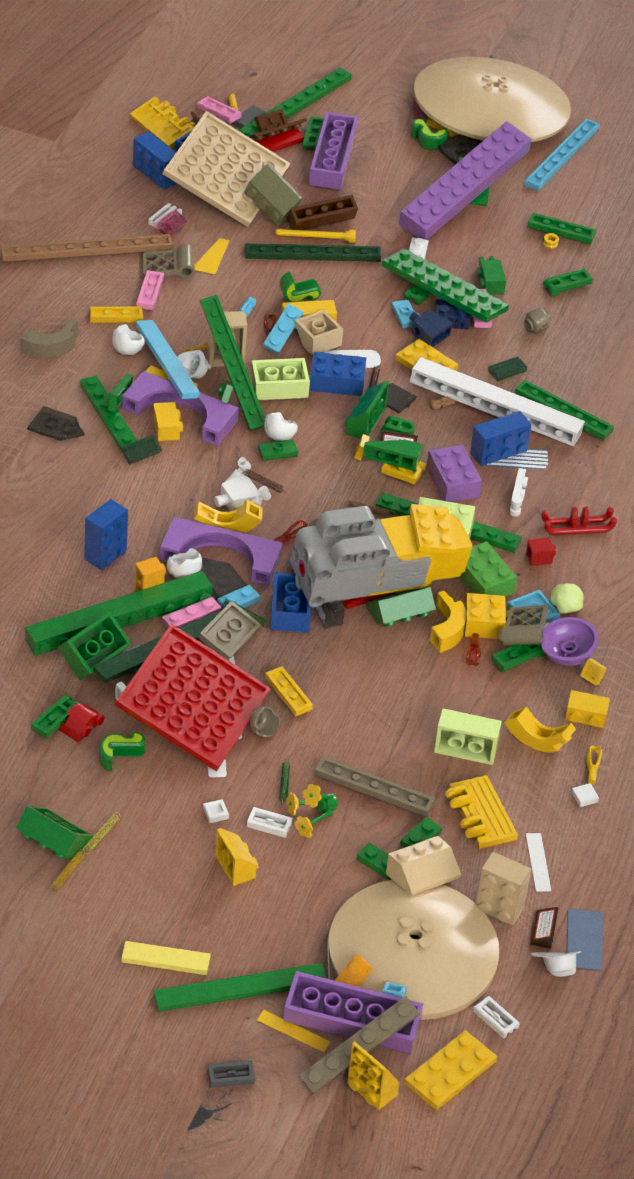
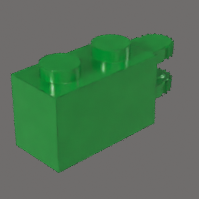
(491, 275)

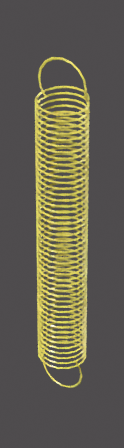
(107, 830)

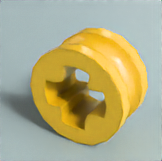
(551, 240)

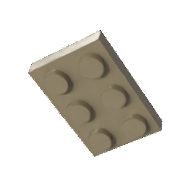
(229, 630)

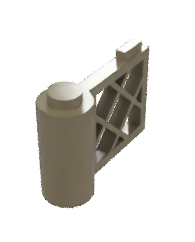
(182, 262)
(524, 632)

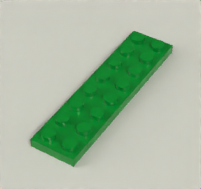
(445, 285)

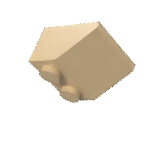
(319, 332)

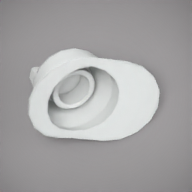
(194, 363)
(559, 963)

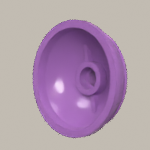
(569, 641)

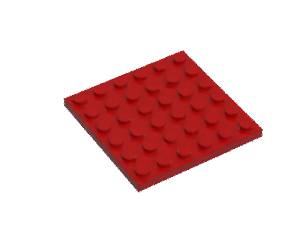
(193, 697)

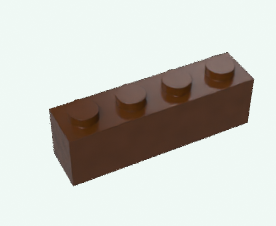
(322, 213)

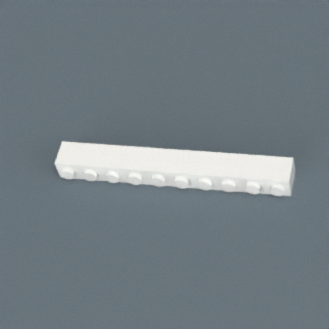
(496, 400)

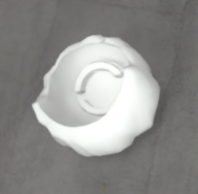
(127, 341)
(279, 428)
(184, 563)

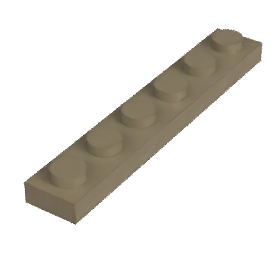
(374, 786)
(368, 1038)

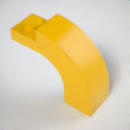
(239, 520)
(451, 631)
(535, 734)

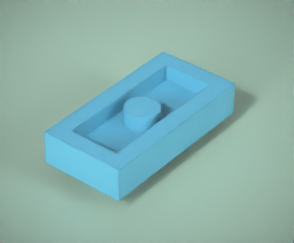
(244, 597)

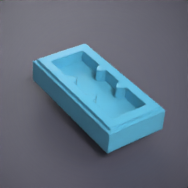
(403, 311)

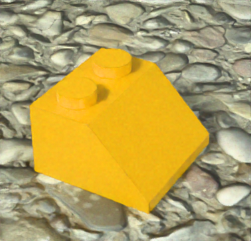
(234, 857)

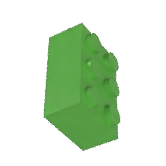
(488, 572)

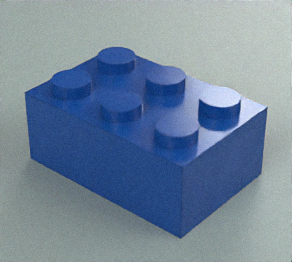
(152, 157)
(337, 374)
(500, 438)
(106, 534)
(289, 605)

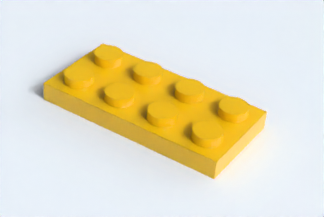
(450, 1070)

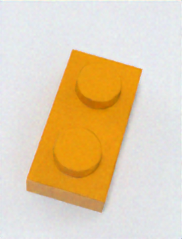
(355, 972)

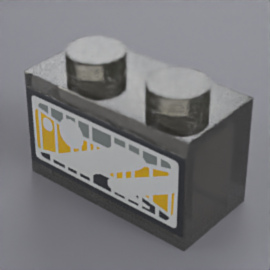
(331, 613)

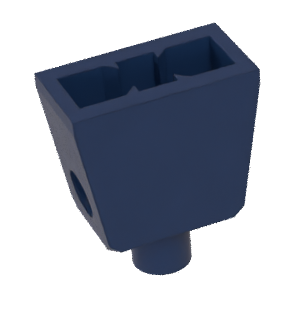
(430, 327)

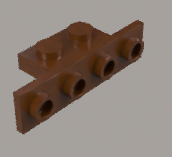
(272, 122)

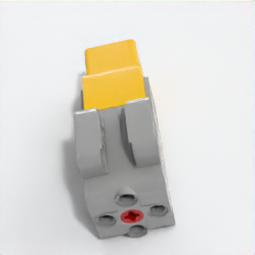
(363, 557)

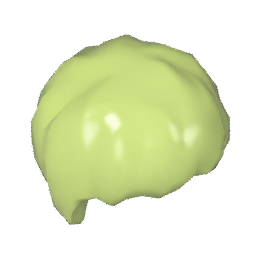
(567, 598)

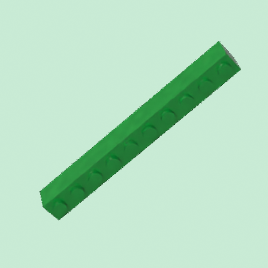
(125, 609)

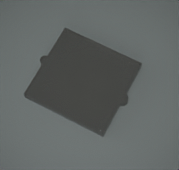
(398, 398)

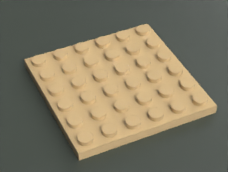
(219, 164)

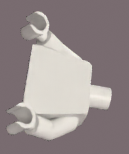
(240, 488)

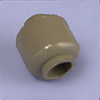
(537, 320)

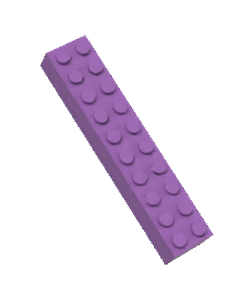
(465, 181)

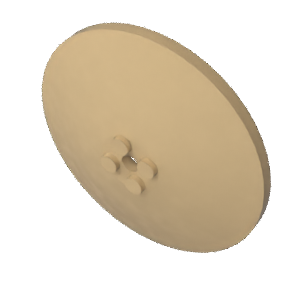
(442, 969)

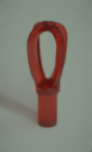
(273, 317)
(286, 536)
(474, 646)

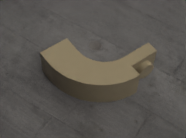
(50, 345)

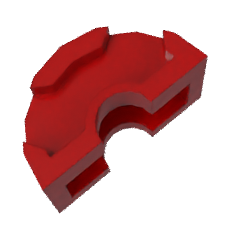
(81, 721)

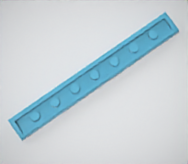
(562, 154)
(167, 359)

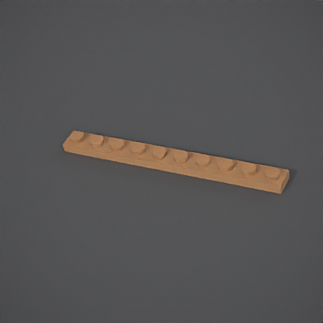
(86, 247)

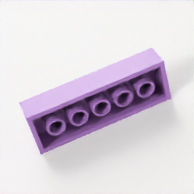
(333, 151)
(344, 1009)

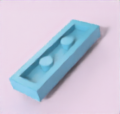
(282, 329)

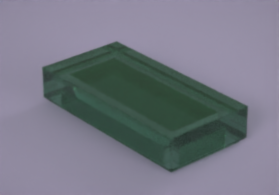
(507, 368)
(141, 449)

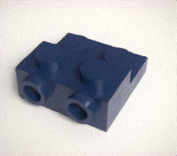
(452, 313)

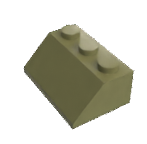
(273, 194)

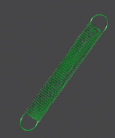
(247, 610)
(282, 780)

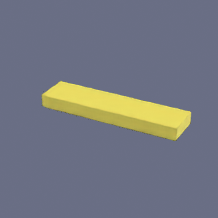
(166, 958)

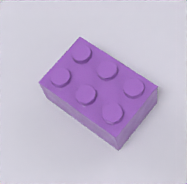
(454, 473)

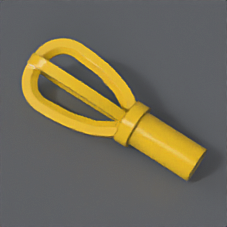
(593, 768)

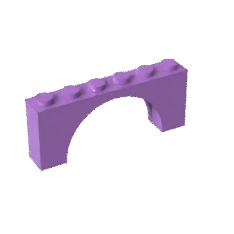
(151, 389)
(260, 552)

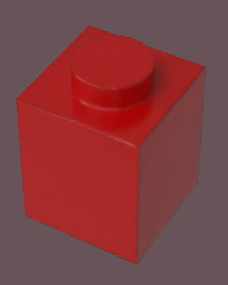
(540, 551)

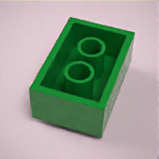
(94, 645)

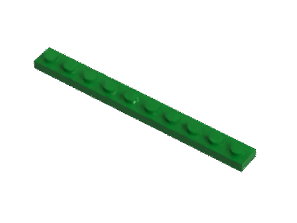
(305, 97)

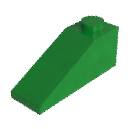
(394, 452)

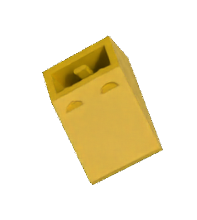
(371, 1078)

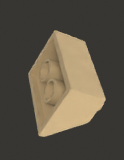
(423, 866)

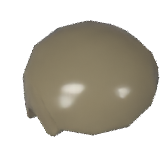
(264, 721)

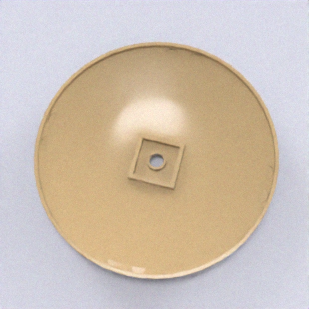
(483, 93)

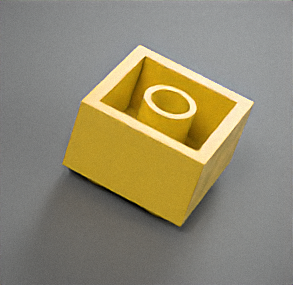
(485, 615)

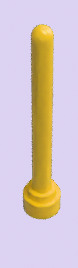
(348, 236)

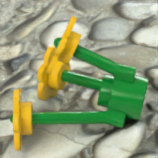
(324, 802)

